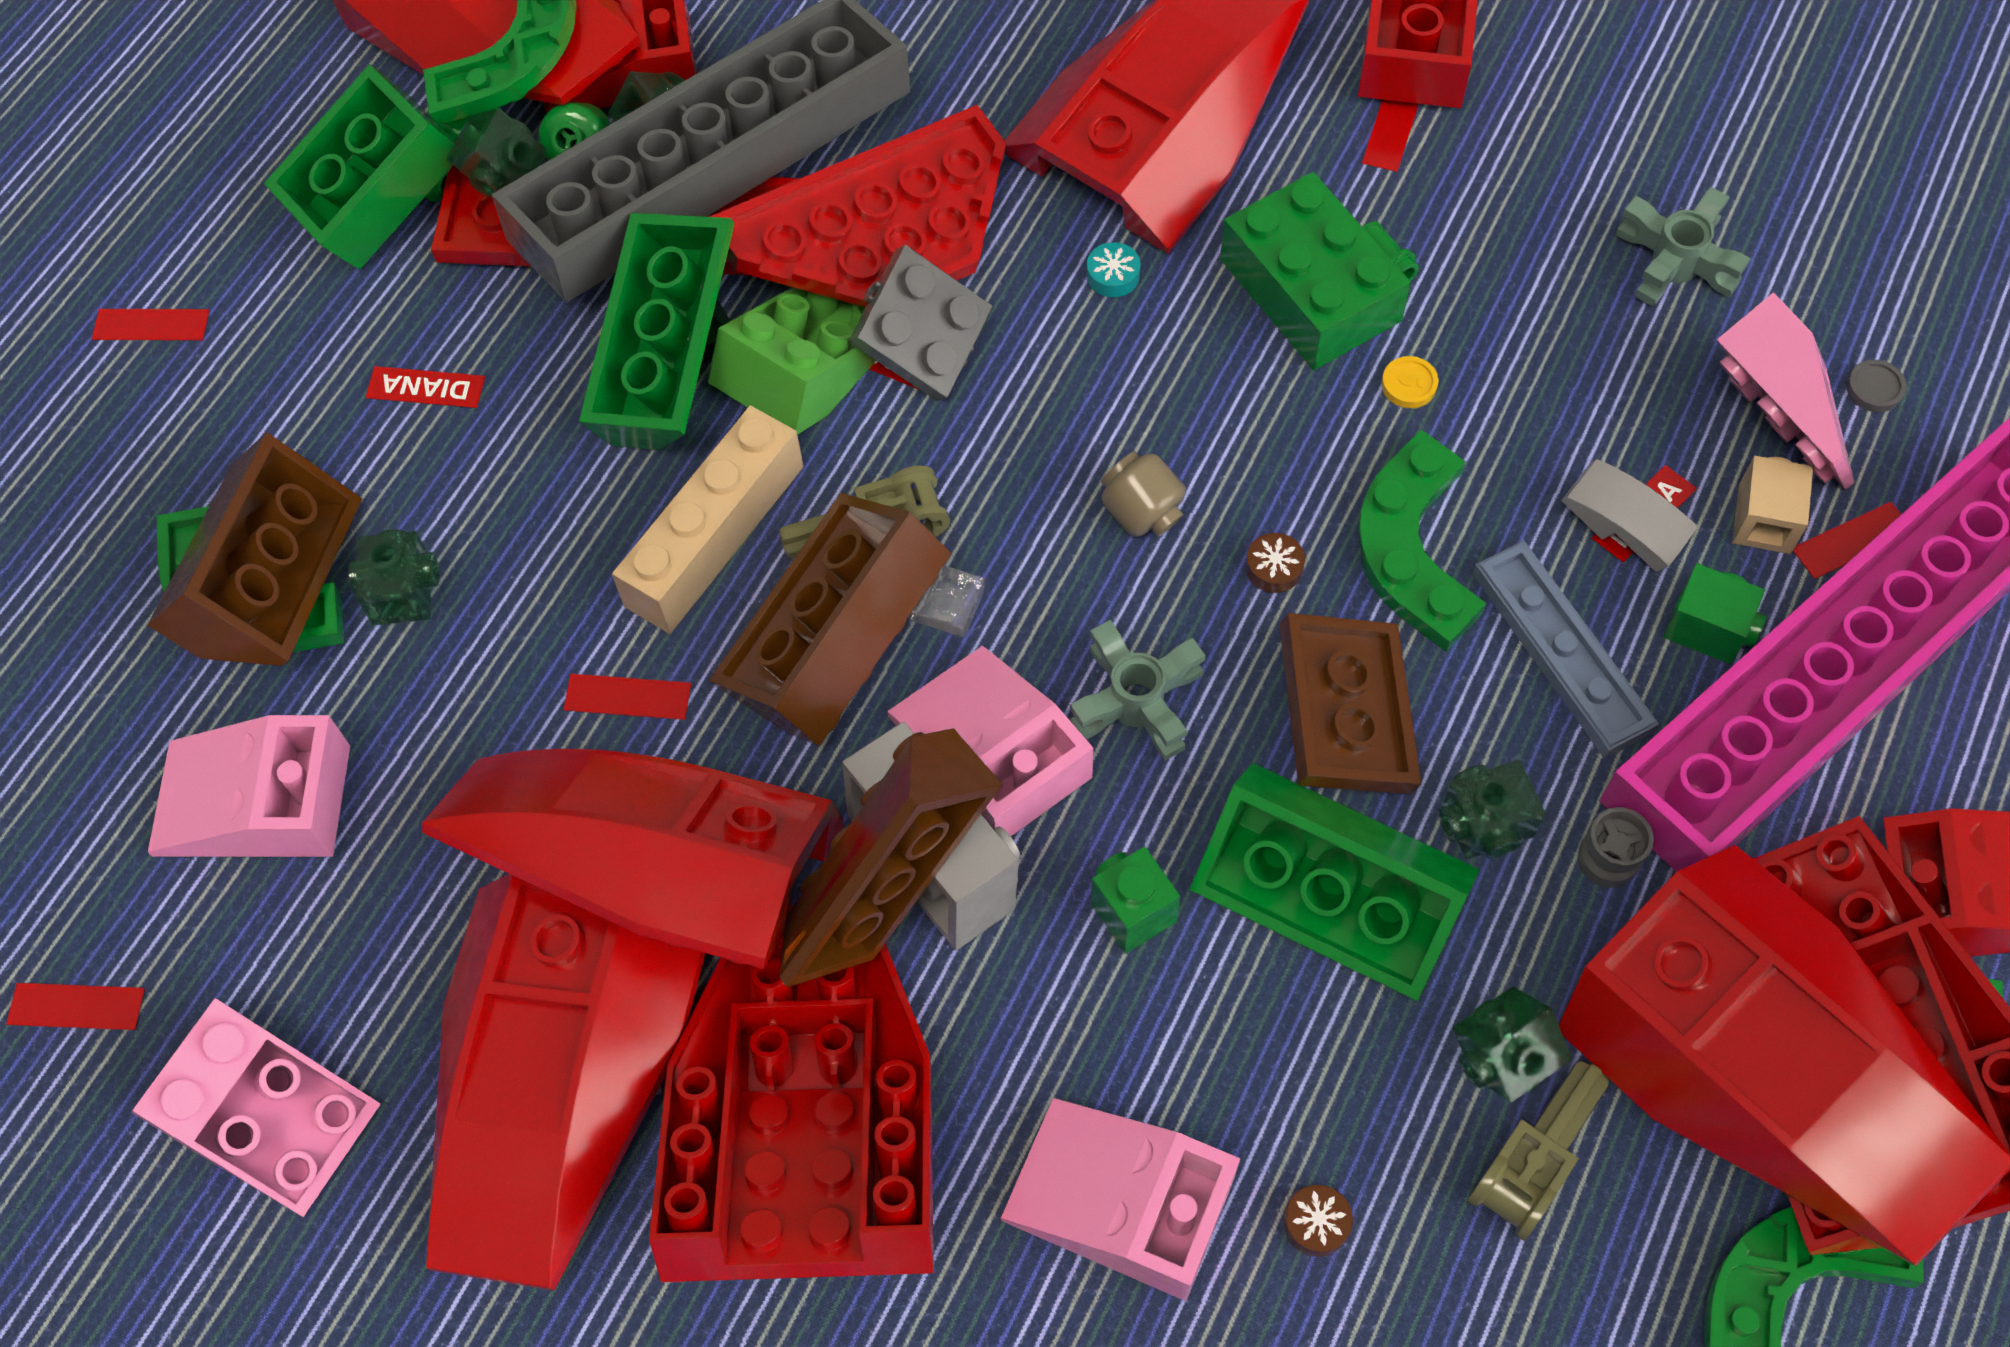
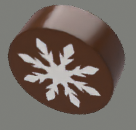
(1275, 562)
(1318, 1220)

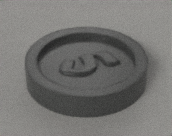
(1876, 385)

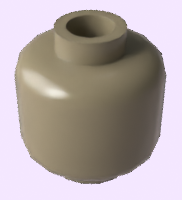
(1143, 494)

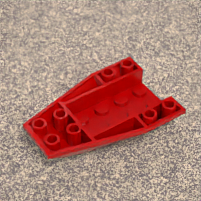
(1161, 108)
(644, 842)
(1925, 973)
(1784, 1055)
(544, 1077)

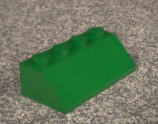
(656, 329)
(1333, 880)

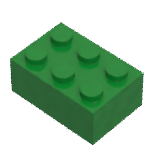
(362, 168)
(1314, 270)

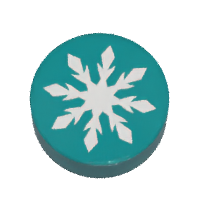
(1113, 269)

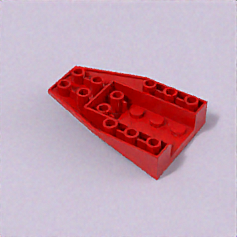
(448, 30)
(796, 1130)

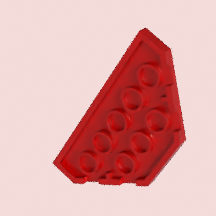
(847, 220)

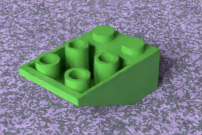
(791, 357)

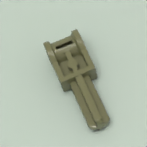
(890, 491)
(1537, 1157)

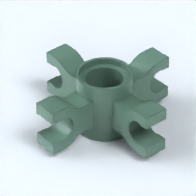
(1682, 246)
(1126, 669)

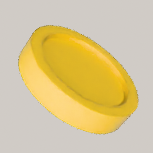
(1409, 382)

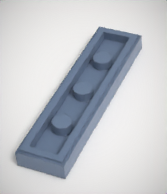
(1565, 649)

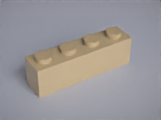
(709, 519)

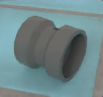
(1622, 835)

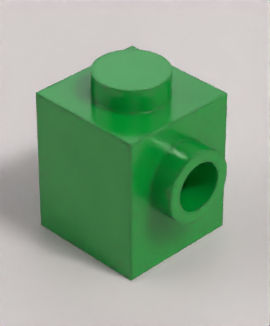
(1716, 614)
(1134, 898)

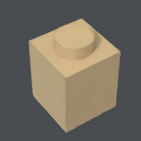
(1773, 504)

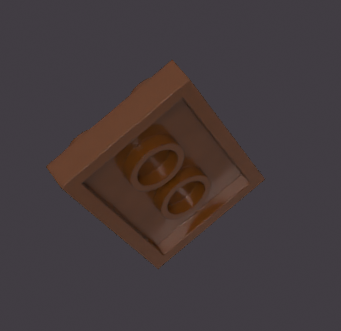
(1349, 704)

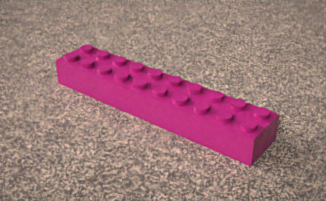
(1826, 666)

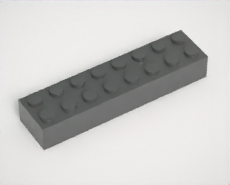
(704, 140)

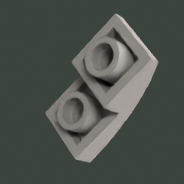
(1622, 505)

